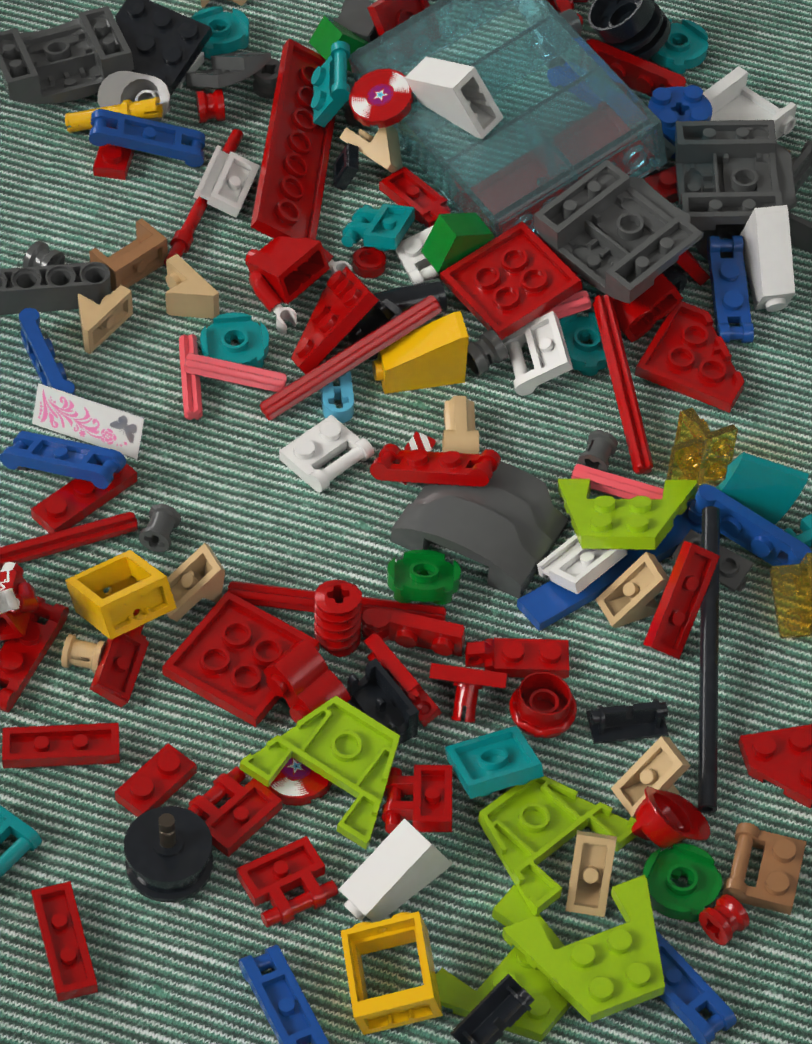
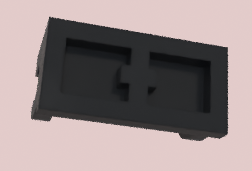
(383, 701)

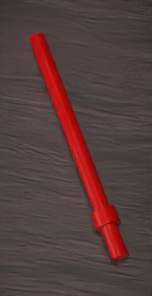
(184, 238)

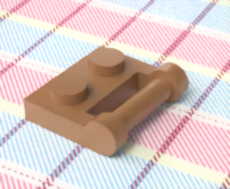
(777, 871)

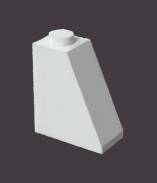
(455, 94)
(769, 257)
(393, 874)

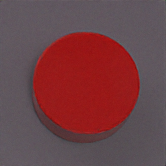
(369, 262)

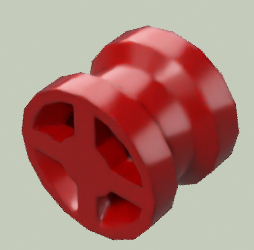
(210, 106)
(724, 919)

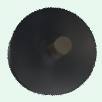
(168, 854)

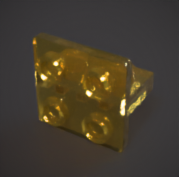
(699, 452)
(793, 598)

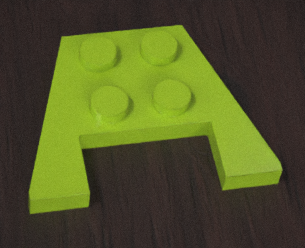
(624, 523)
(343, 749)
(535, 822)
(607, 968)
(548, 1003)

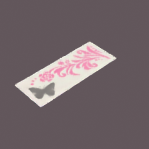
(88, 420)

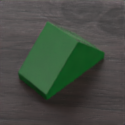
(330, 32)
(455, 238)

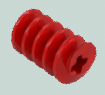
(338, 617)

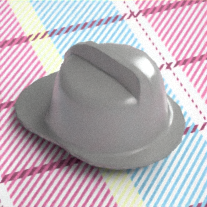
(133, 86)

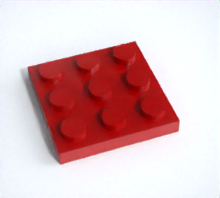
(511, 280)
(228, 655)

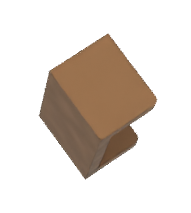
(135, 259)

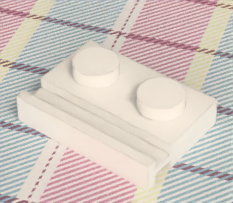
(227, 181)
(578, 567)

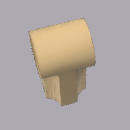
(460, 426)

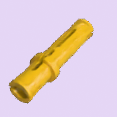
(144, 109)

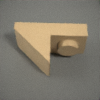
(382, 148)
(189, 292)
(102, 320)
(194, 579)
(634, 592)
(655, 768)
(590, 873)

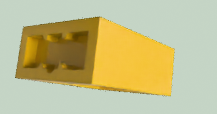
(132, 586)
(398, 1007)

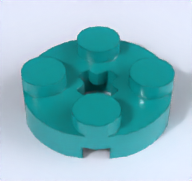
(232, 30)
(685, 56)
(250, 335)
(584, 357)

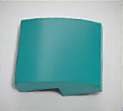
(763, 485)

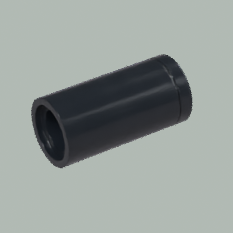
(409, 295)

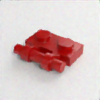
(431, 799)
(241, 815)
(282, 871)

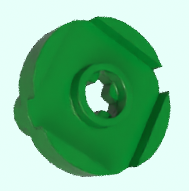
(423, 577)
(677, 901)

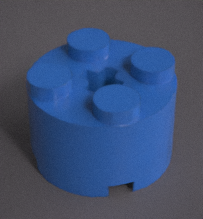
(679, 104)

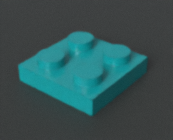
(494, 762)

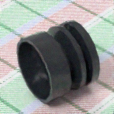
(630, 25)

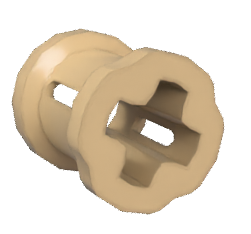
(81, 653)

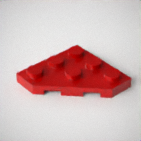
(335, 315)
(692, 359)
(781, 759)

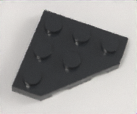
(161, 40)

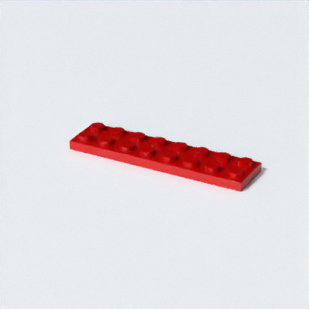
(294, 152)

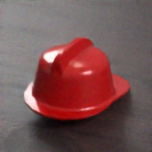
(668, 819)

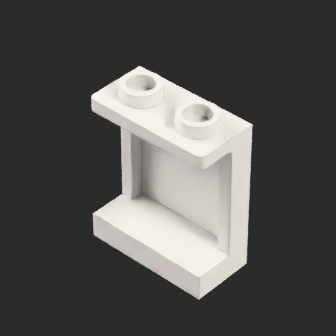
(735, 101)

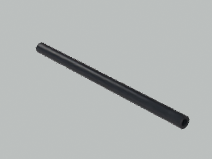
(709, 671)

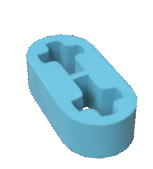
(344, 393)

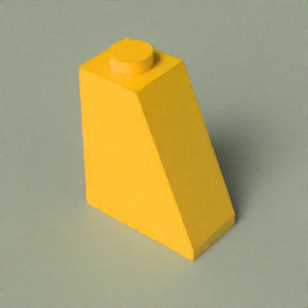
(425, 357)

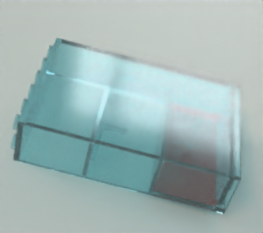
(556, 100)

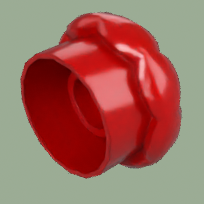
(543, 705)

